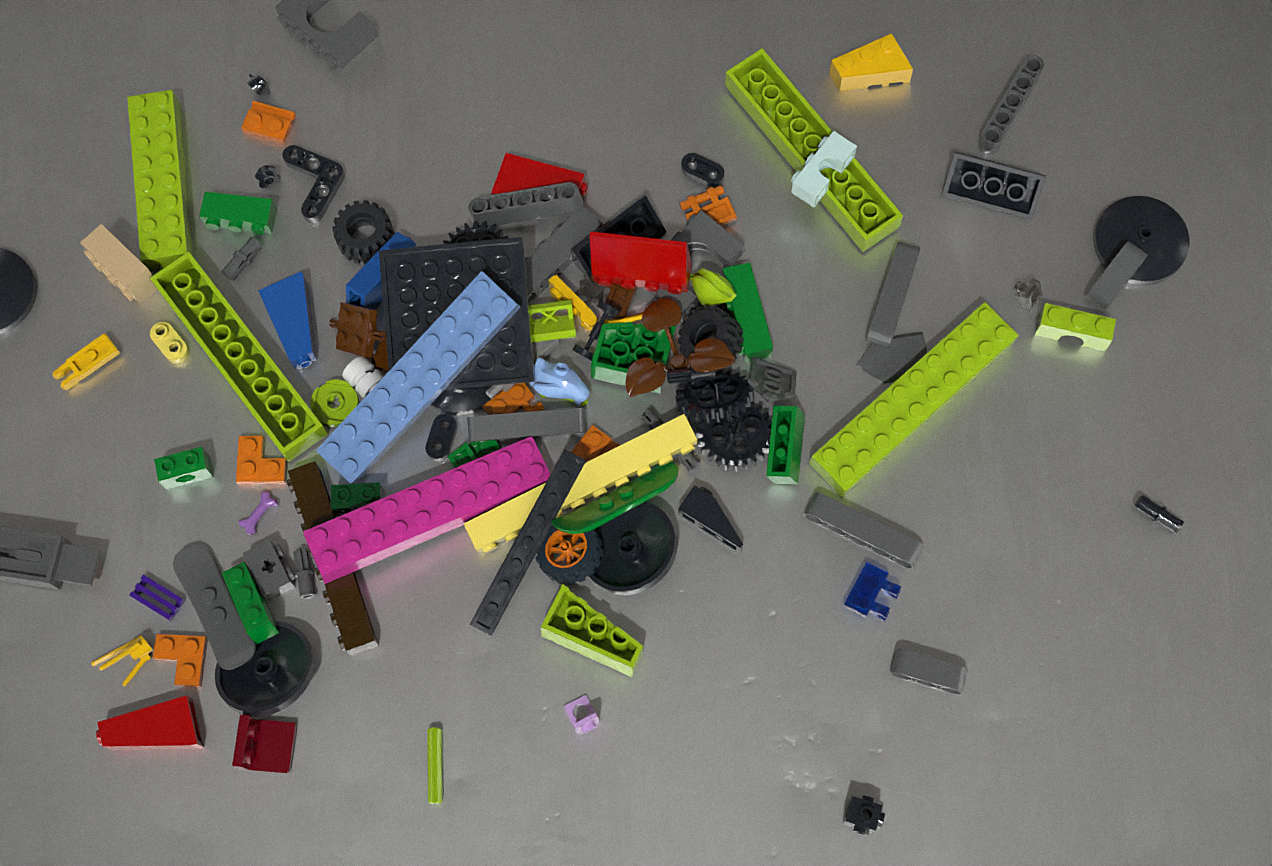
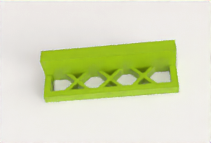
(550, 325)

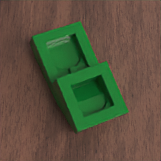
(473, 451)

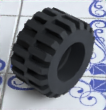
(355, 217)
(703, 323)

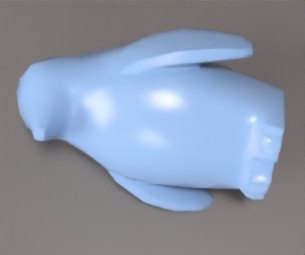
(559, 382)

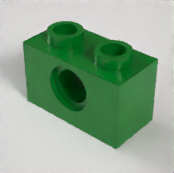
(183, 468)

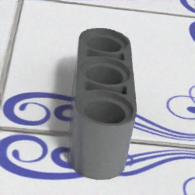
(1116, 275)
(929, 671)

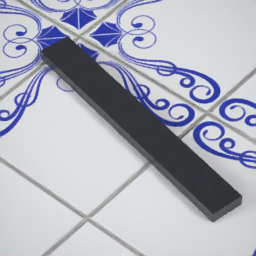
(527, 542)

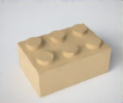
(118, 265)

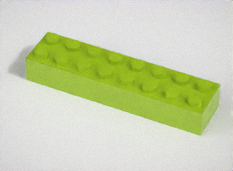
(159, 178)

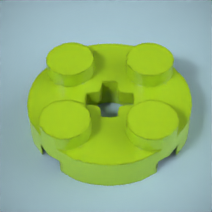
(327, 393)

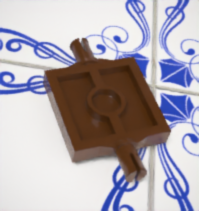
(356, 329)

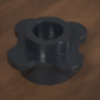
(258, 84)
(267, 176)

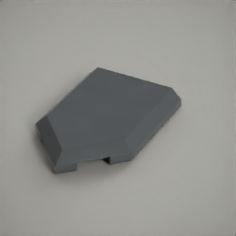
(893, 362)
(771, 380)

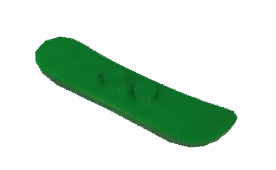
(618, 501)

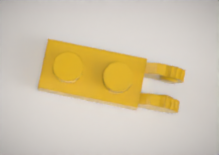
(562, 292)
(86, 361)

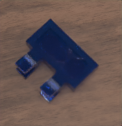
(866, 590)

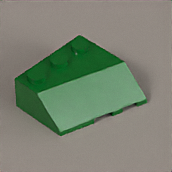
(624, 344)

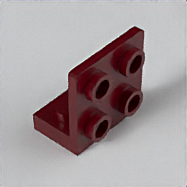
(264, 745)

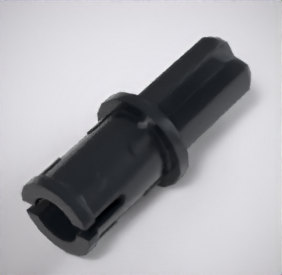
(688, 375)
(1159, 514)

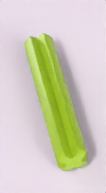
(434, 764)

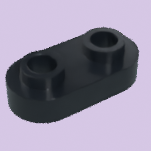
(703, 169)
(441, 436)

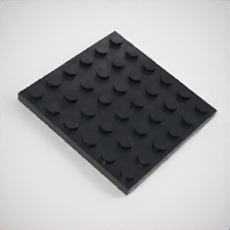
(428, 279)

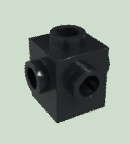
(854, 815)

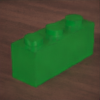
(238, 213)
(785, 445)
(250, 603)

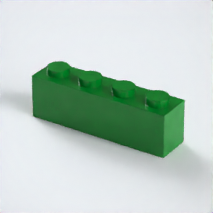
(748, 311)

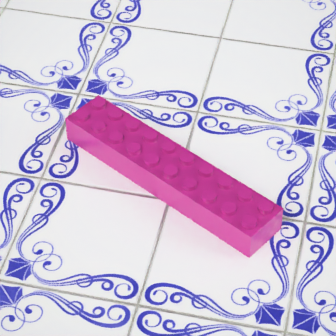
(425, 510)

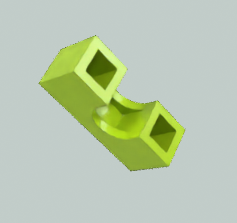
(1060, 321)

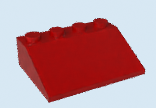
(640, 262)

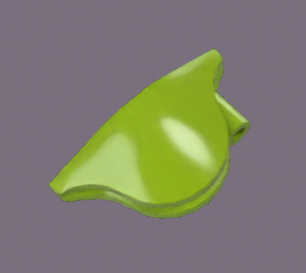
(711, 287)

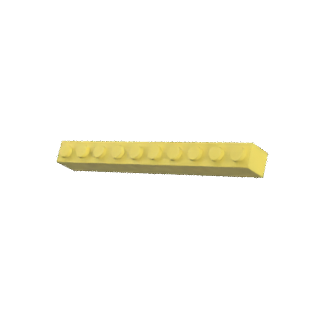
(593, 480)

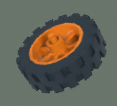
(572, 571)

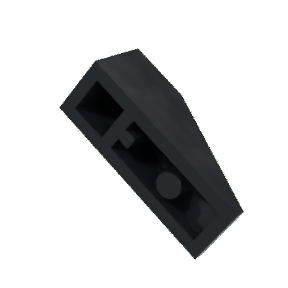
(705, 513)

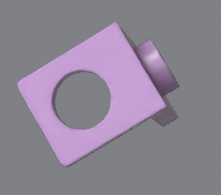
(587, 723)

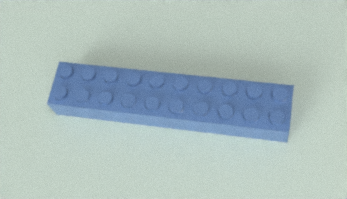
(418, 378)

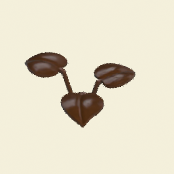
(647, 376)

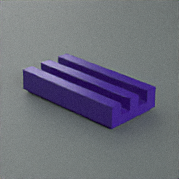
(141, 587)

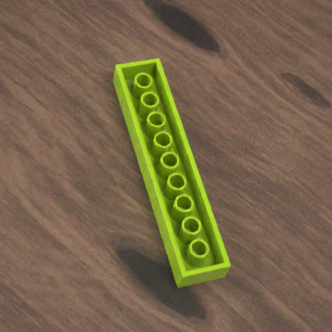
(796, 133)
(239, 357)
(913, 400)

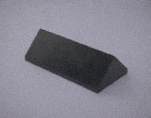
(993, 185)
(634, 220)

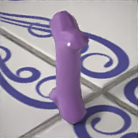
(265, 503)

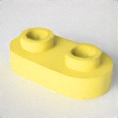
(168, 341)

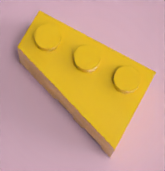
(871, 65)

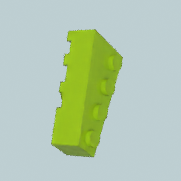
(589, 633)

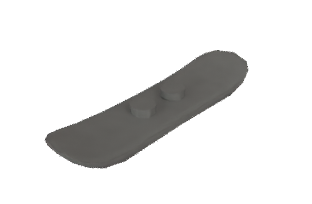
(213, 606)

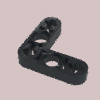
(322, 176)

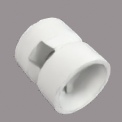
(361, 374)

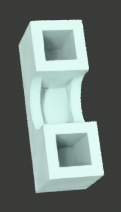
(833, 153)

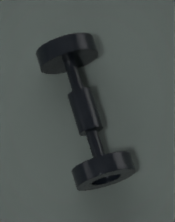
(595, 332)

